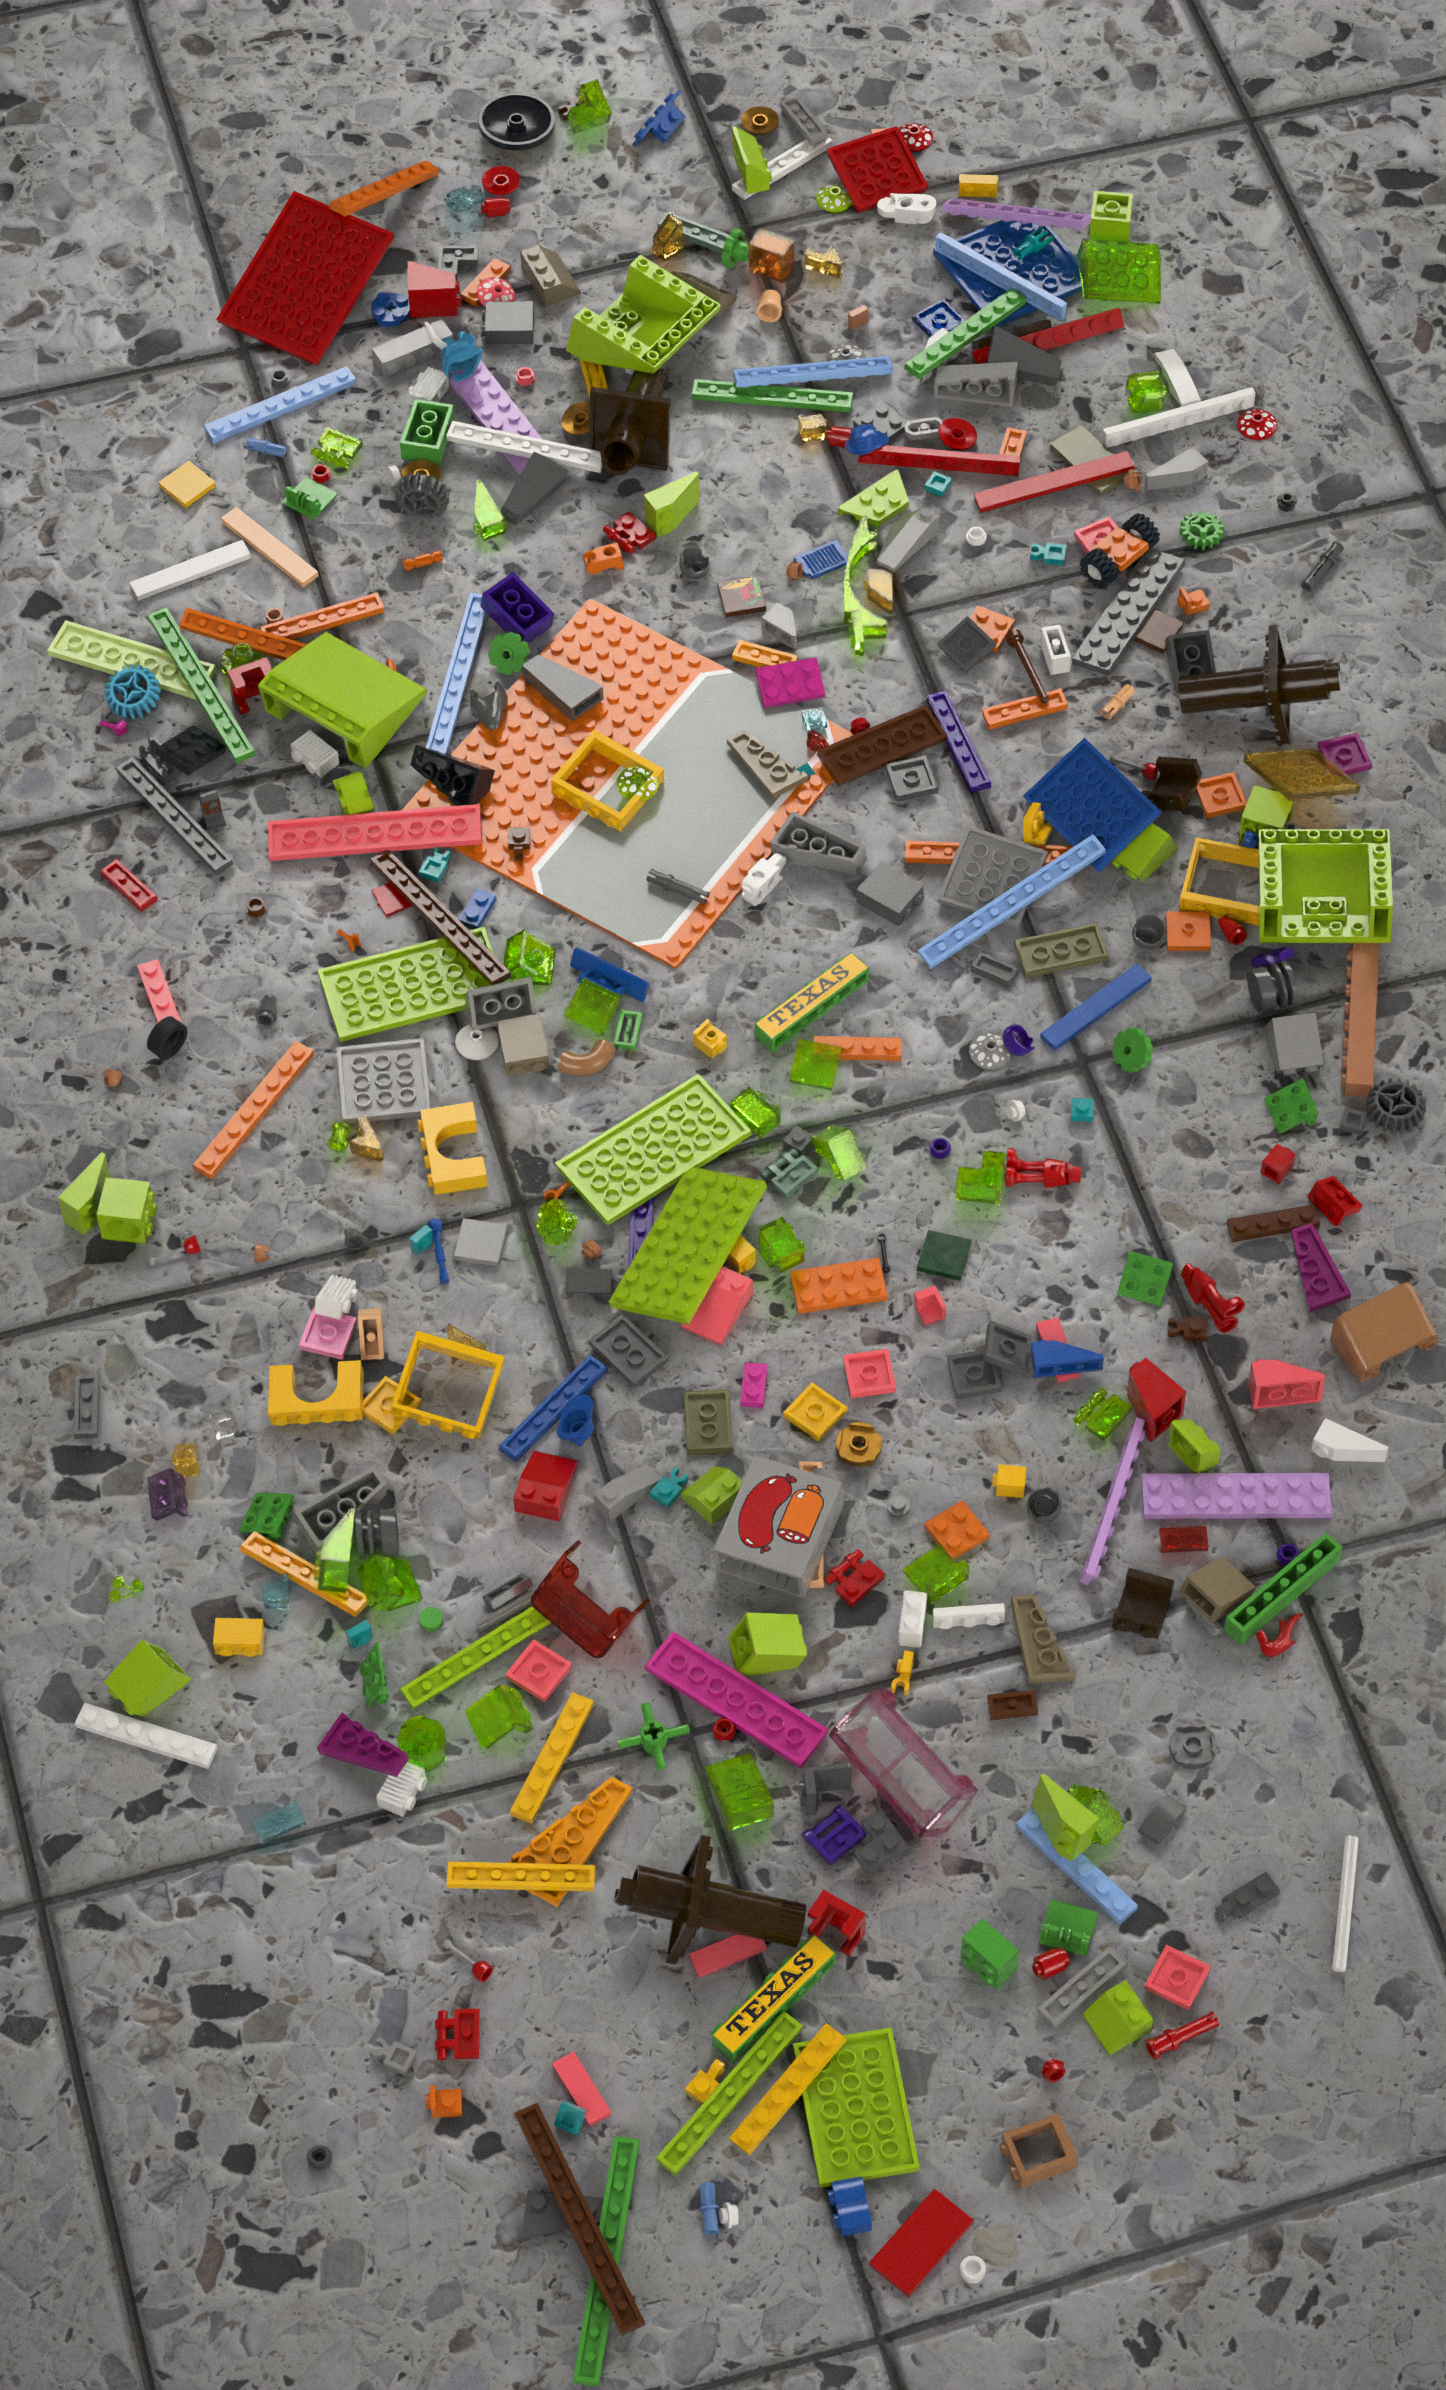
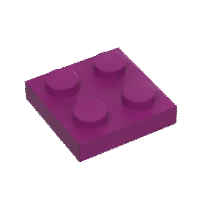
(1346, 753)

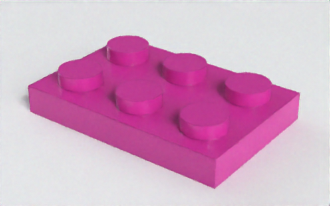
(790, 682)

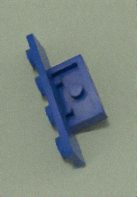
(665, 121)
(608, 975)

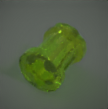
(338, 1137)

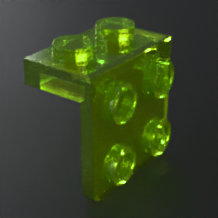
(498, 1715)

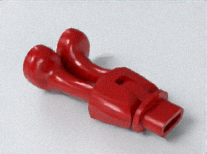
(1053, 1172)
(1203, 1291)

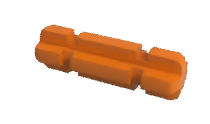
(422, 560)

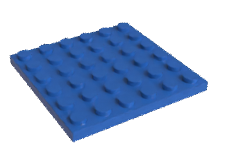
(1050, 269)

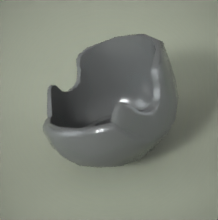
(693, 563)
(1149, 931)
(1044, 1505)

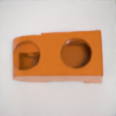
(603, 558)

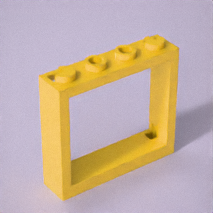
(583, 801)
(1219, 907)
(459, 1351)

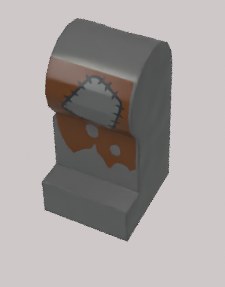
(211, 808)

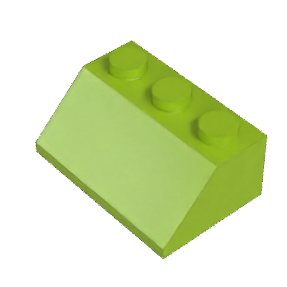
(750, 162)

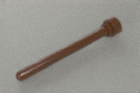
(1015, 640)

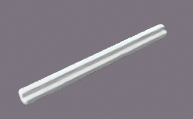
(1345, 1904)

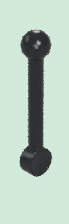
(882, 1238)

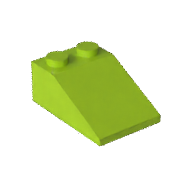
(671, 504)
(82, 1197)
(1064, 1819)

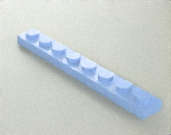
(1000, 276)
(812, 371)
(280, 404)

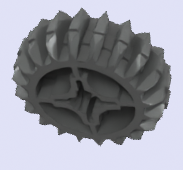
(422, 495)
(1386, 1112)

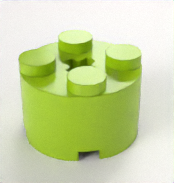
(353, 794)

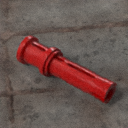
(1171, 2039)

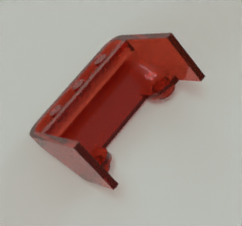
(576, 1613)

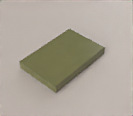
(708, 1422)

